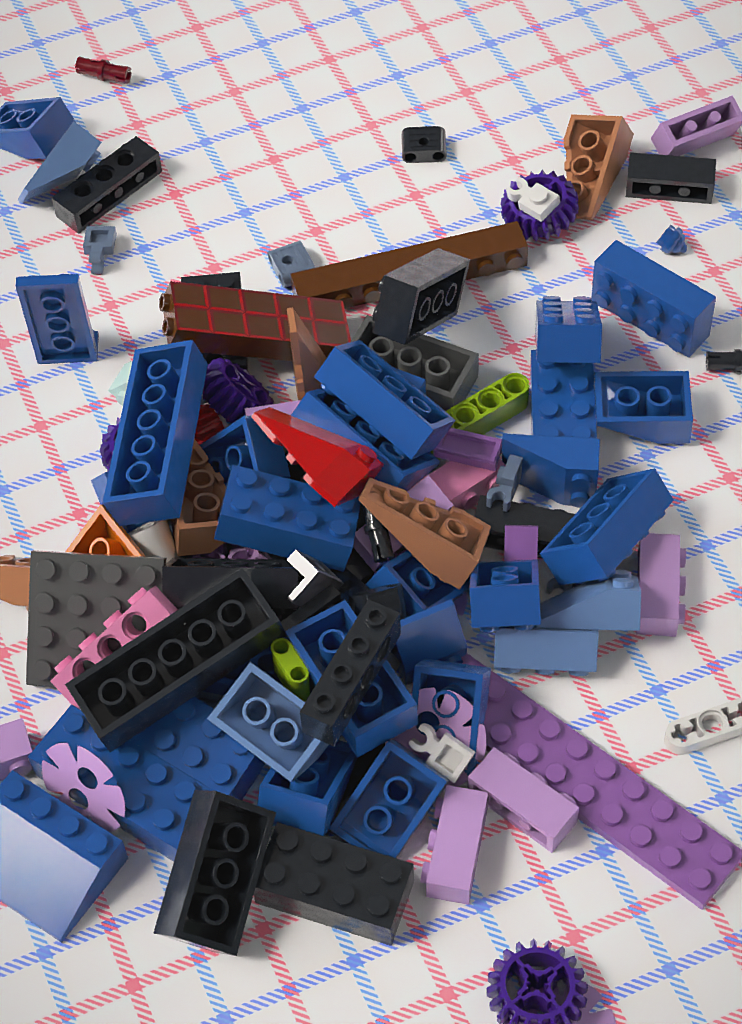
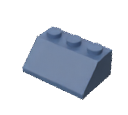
(546, 650)
(267, 723)

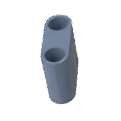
(289, 260)

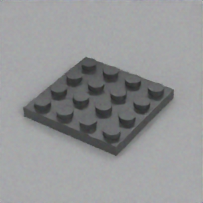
(73, 598)

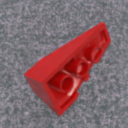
(331, 462)

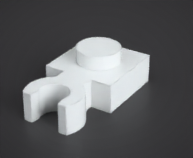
(534, 201)
(447, 755)

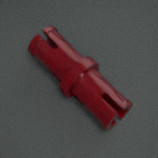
(103, 70)

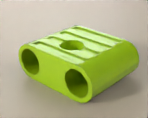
(290, 668)

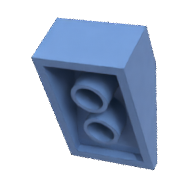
(68, 158)
(596, 605)

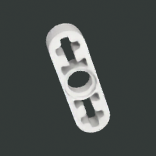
(685, 725)

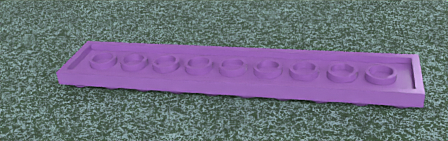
(610, 795)

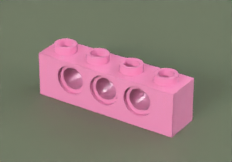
(148, 604)

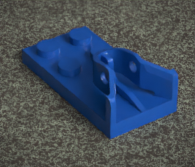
(57, 318)

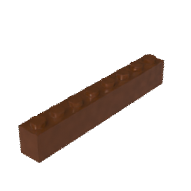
(358, 279)

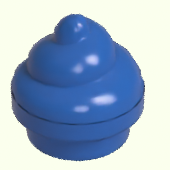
(672, 240)

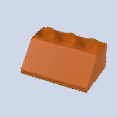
(104, 536)

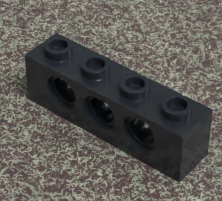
(107, 184)
(350, 673)

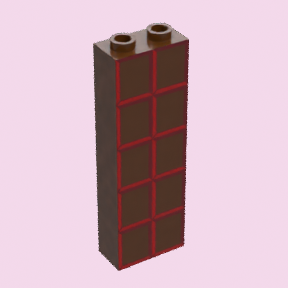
(247, 320)

